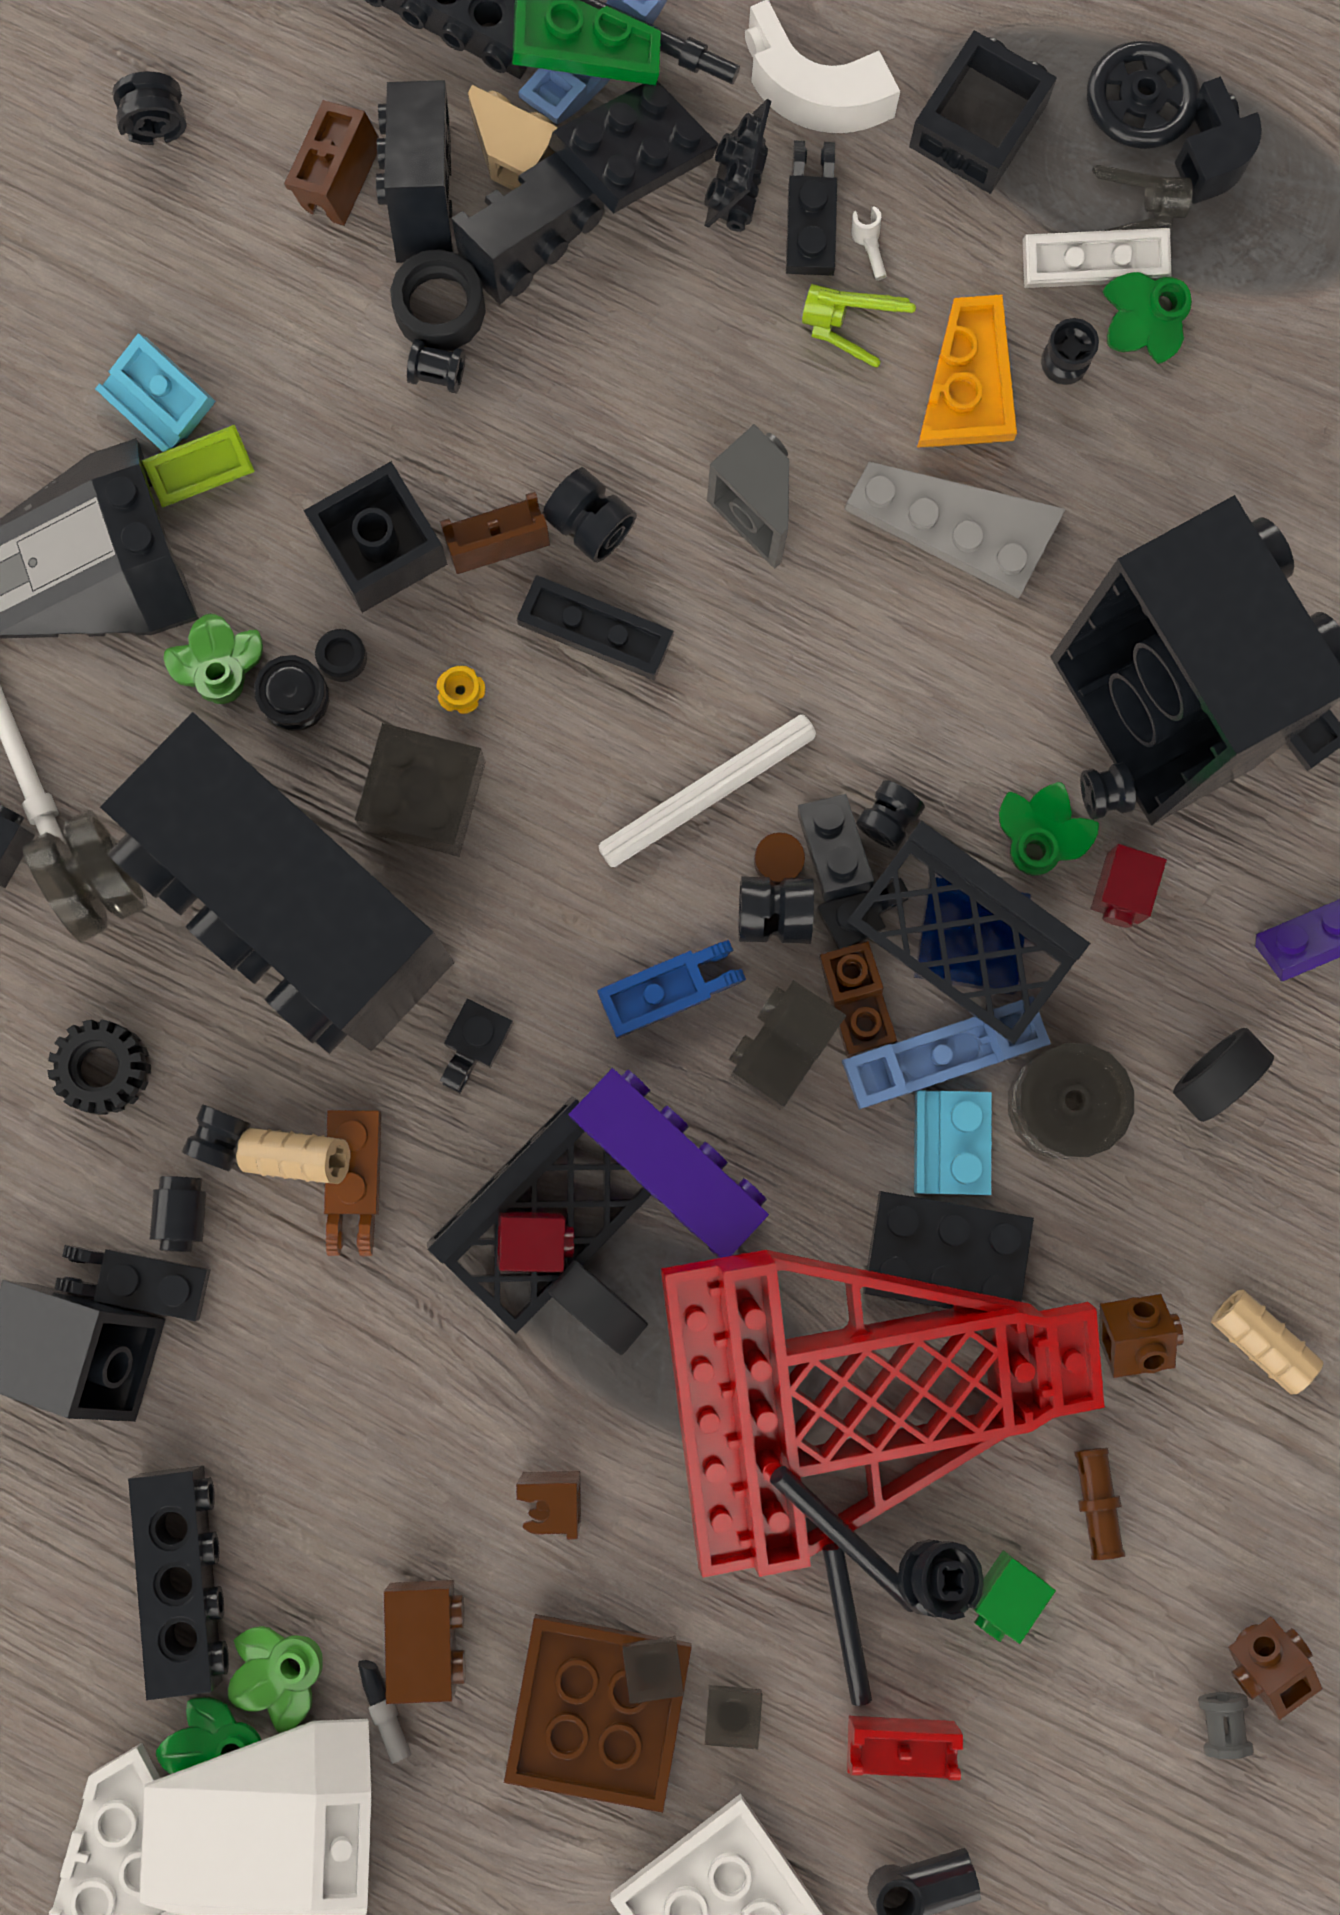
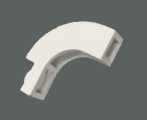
(816, 94)

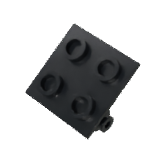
(739, 172)

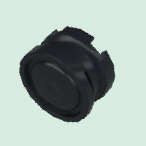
(149, 107)
(291, 693)
(940, 1579)

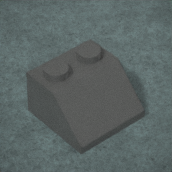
(752, 491)

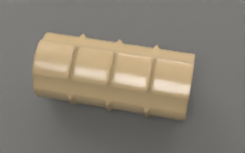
(293, 1155)
(1267, 1342)

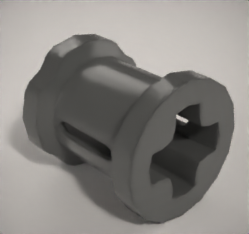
(1222, 1745)

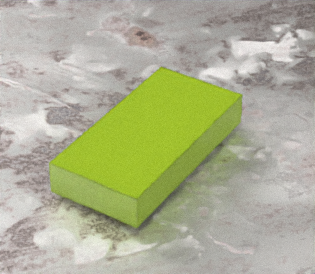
(198, 466)

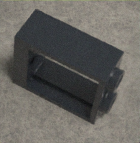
(962, 150)

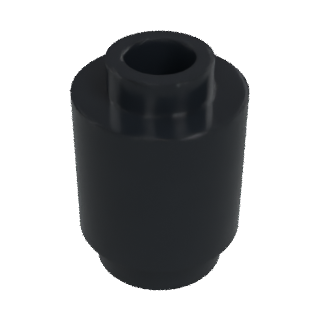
(178, 1213)

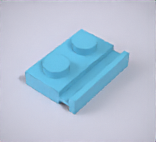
(155, 394)
(952, 1142)

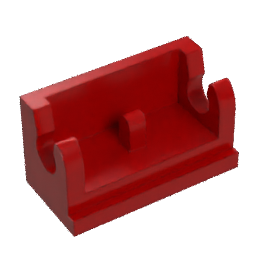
(903, 1747)

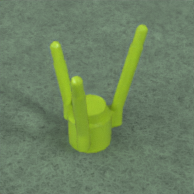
(828, 308)

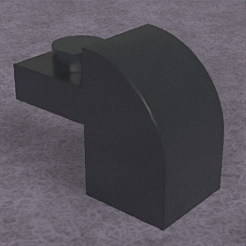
(1223, 148)

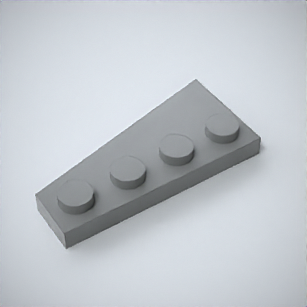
(964, 525)

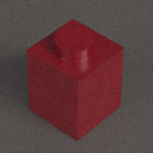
(1128, 886)
(533, 1242)

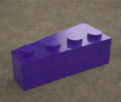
(669, 1164)

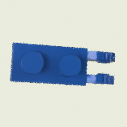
(665, 989)

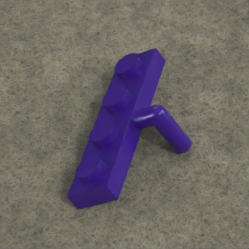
(1302, 942)

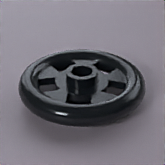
(1156, 59)

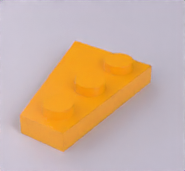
(972, 379)

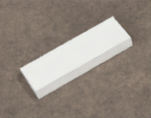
(1094, 256)

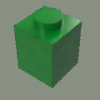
(1011, 1599)

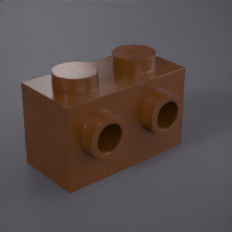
(422, 1642)

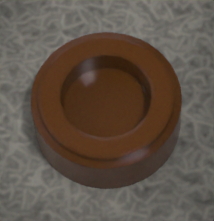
(779, 857)

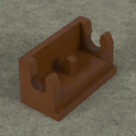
(333, 161)
(496, 534)
(557, 1502)

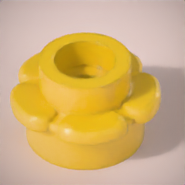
(456, 677)

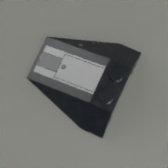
(91, 555)

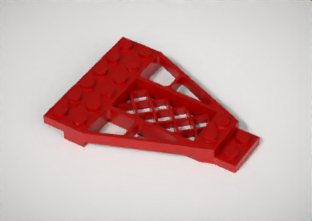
(740, 1409)

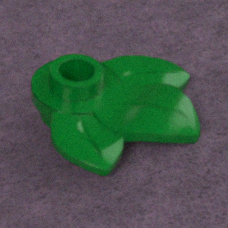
(1141, 317)
(1047, 824)
(206, 1737)

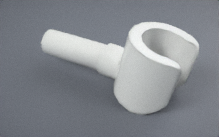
(868, 236)

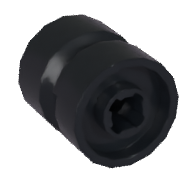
(583, 510)
(776, 910)

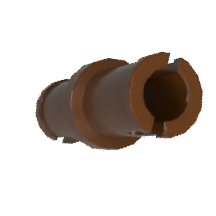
(1099, 1504)

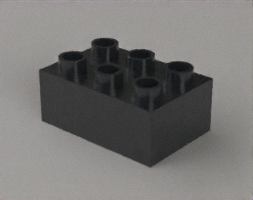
(1200, 657)
(272, 890)

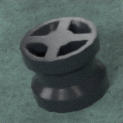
(1107, 791)

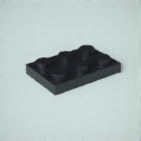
(633, 145)
(949, 1247)

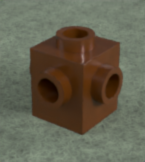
(1139, 1335)
(1274, 1667)

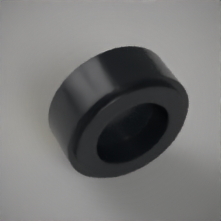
(341, 655)

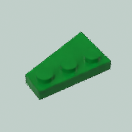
(585, 41)

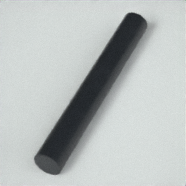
(847, 1625)

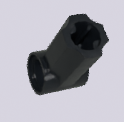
(931, 1885)

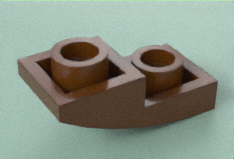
(857, 992)

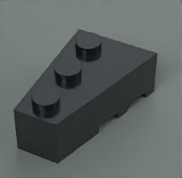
(415, 166)
(526, 227)

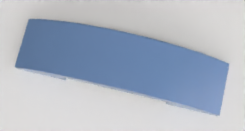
(563, 93)
(939, 1056)

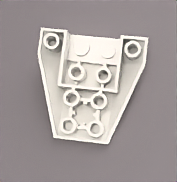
(264, 1828)

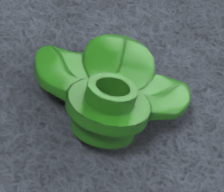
(211, 653)
(269, 1678)

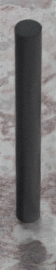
(838, 1531)

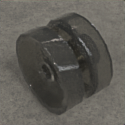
(83, 877)
(1077, 1072)

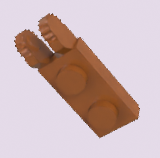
(360, 1188)

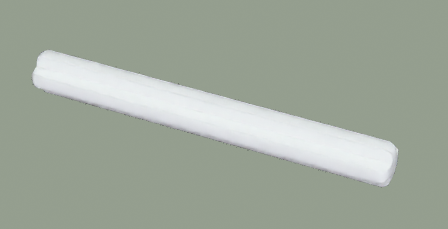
(707, 790)

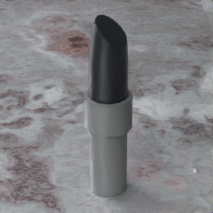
(383, 1714)

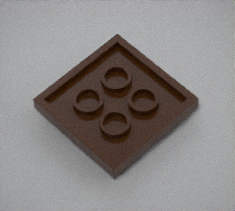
(577, 1720)

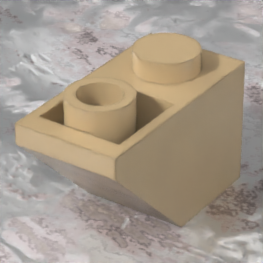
(508, 136)

